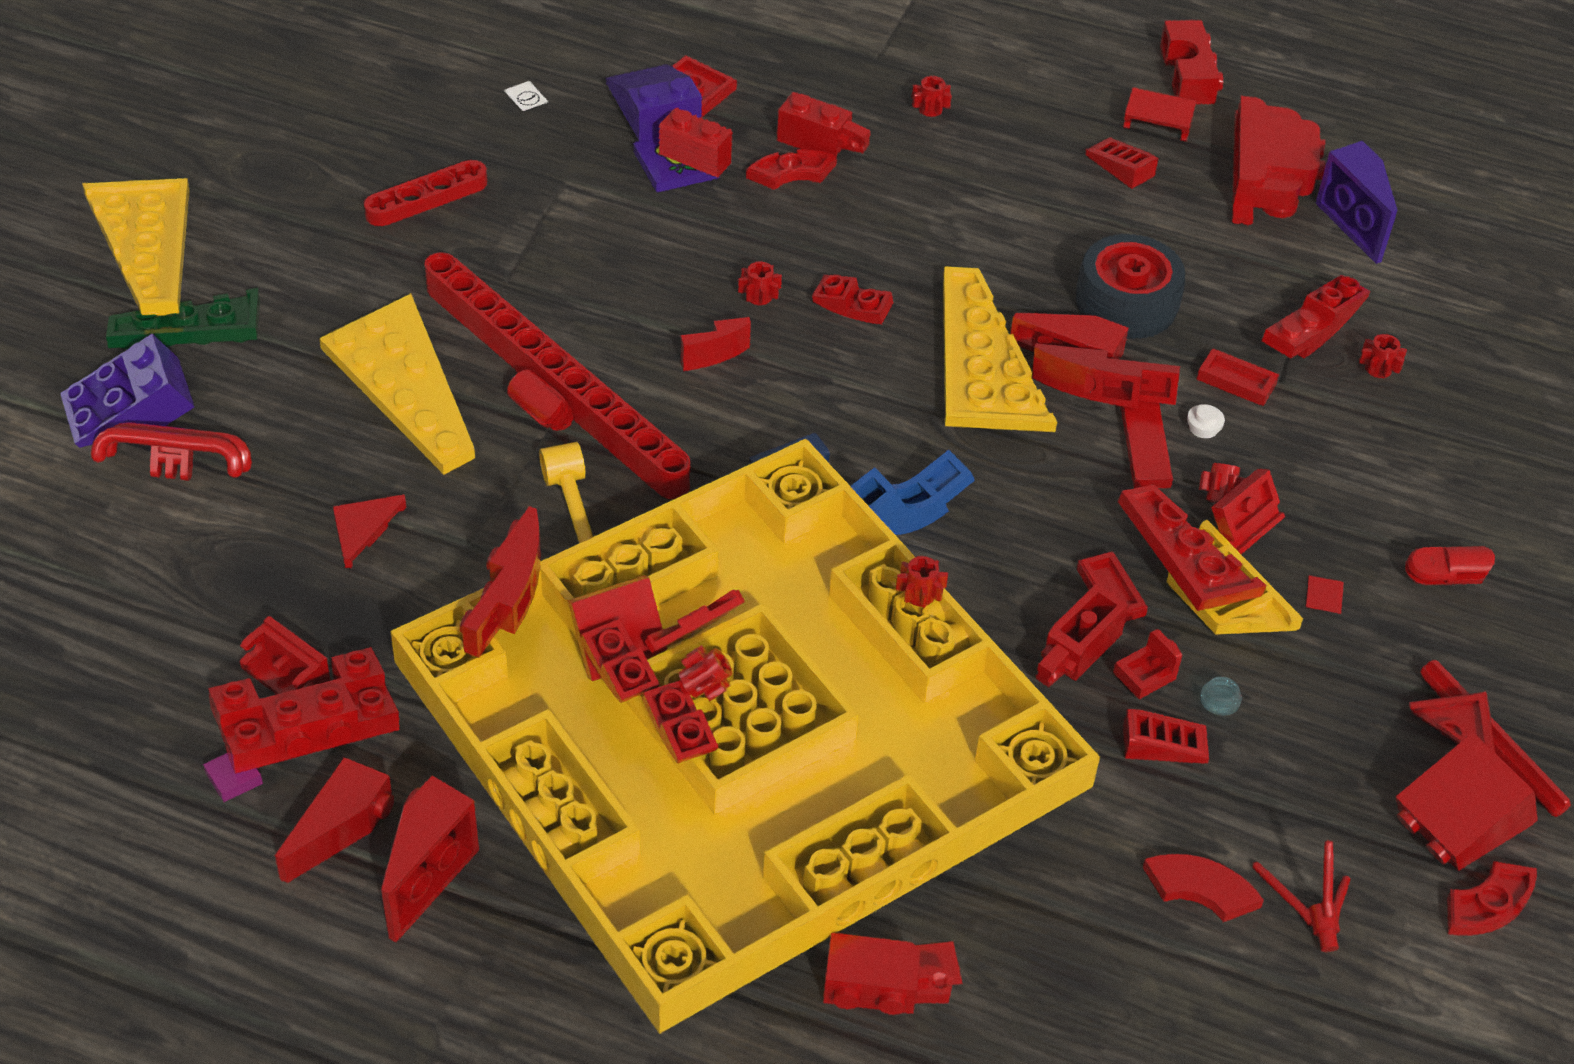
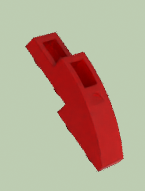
(1318, 319)
(1102, 379)
(511, 586)

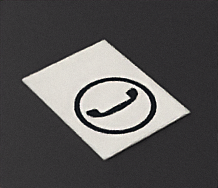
(526, 96)

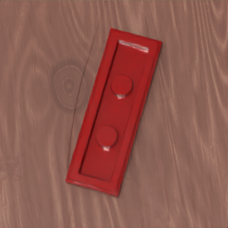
(1147, 445)

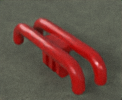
(174, 447)

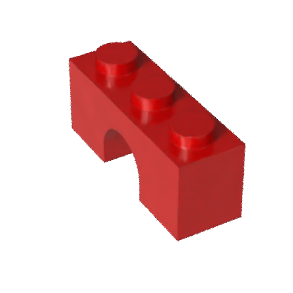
(1196, 71)

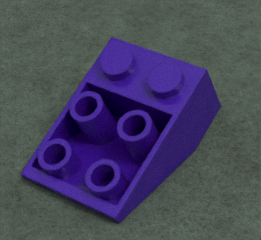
(134, 387)

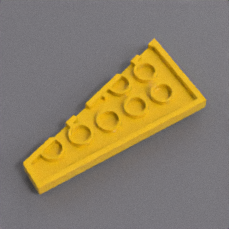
(146, 236)
(983, 366)
(400, 373)

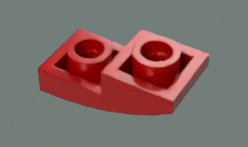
(845, 298)
(710, 348)
(618, 661)
(679, 722)

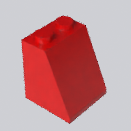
(1467, 804)

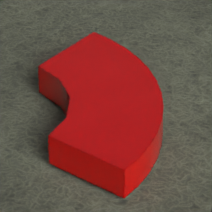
(804, 165)
(1204, 883)
(1491, 903)

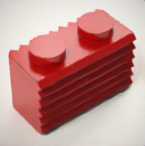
(695, 142)

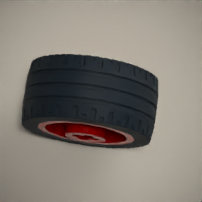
(1131, 283)

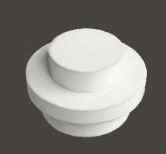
(1205, 421)

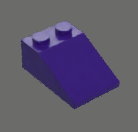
(651, 95)
(1359, 197)

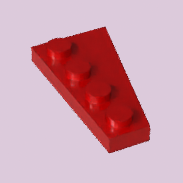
(1187, 552)

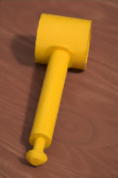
(564, 466)

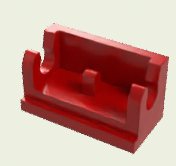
(1160, 110)
(282, 659)

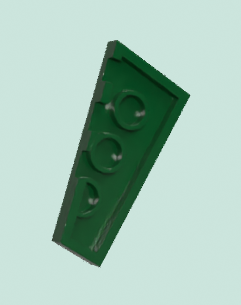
(199, 324)

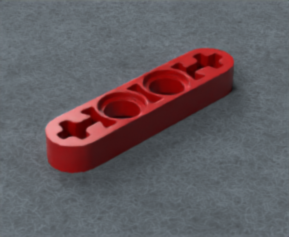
(389, 206)

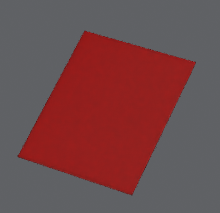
(1324, 594)
(942, 956)

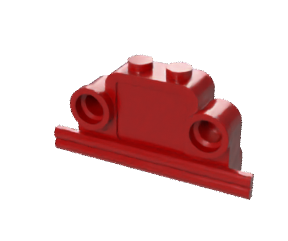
(1273, 160)

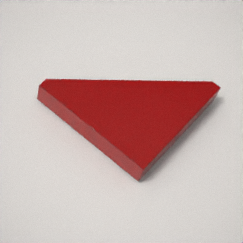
(364, 523)
(695, 621)
(1458, 716)

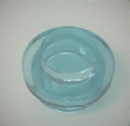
(1221, 696)

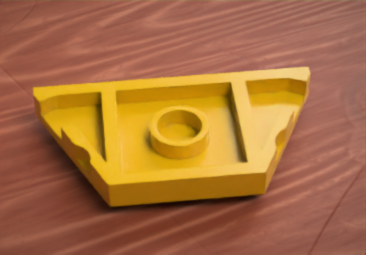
(1253, 615)

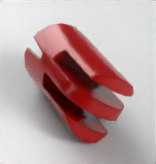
(540, 400)

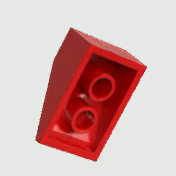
(429, 850)

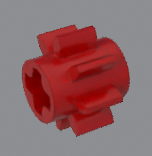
(931, 96)
(759, 283)
(1382, 356)
(1219, 481)
(921, 581)
(705, 673)

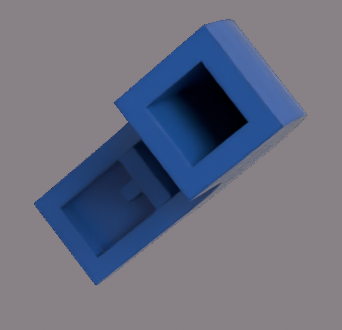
(916, 501)

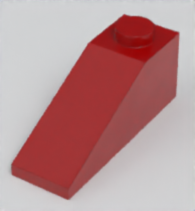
(1069, 331)
(337, 817)

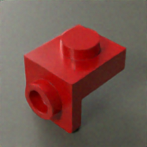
(1150, 666)

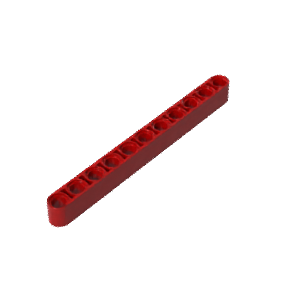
(593, 403)

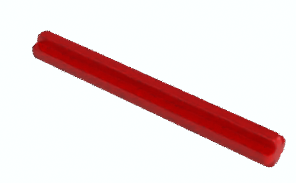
(1506, 748)

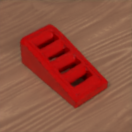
(1129, 165)
(1150, 748)

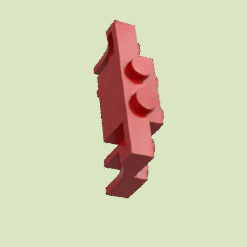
(307, 718)

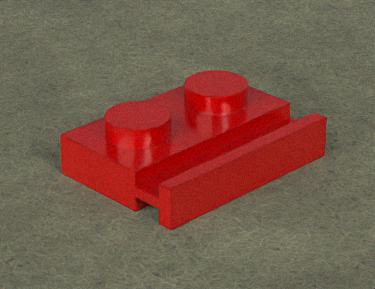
(1248, 510)

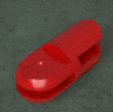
(1449, 565)

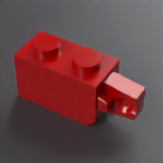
(819, 126)
(1082, 635)
(882, 975)

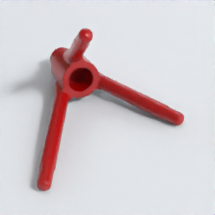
(1321, 916)

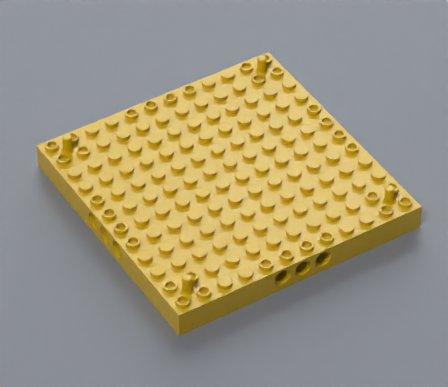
(851, 741)

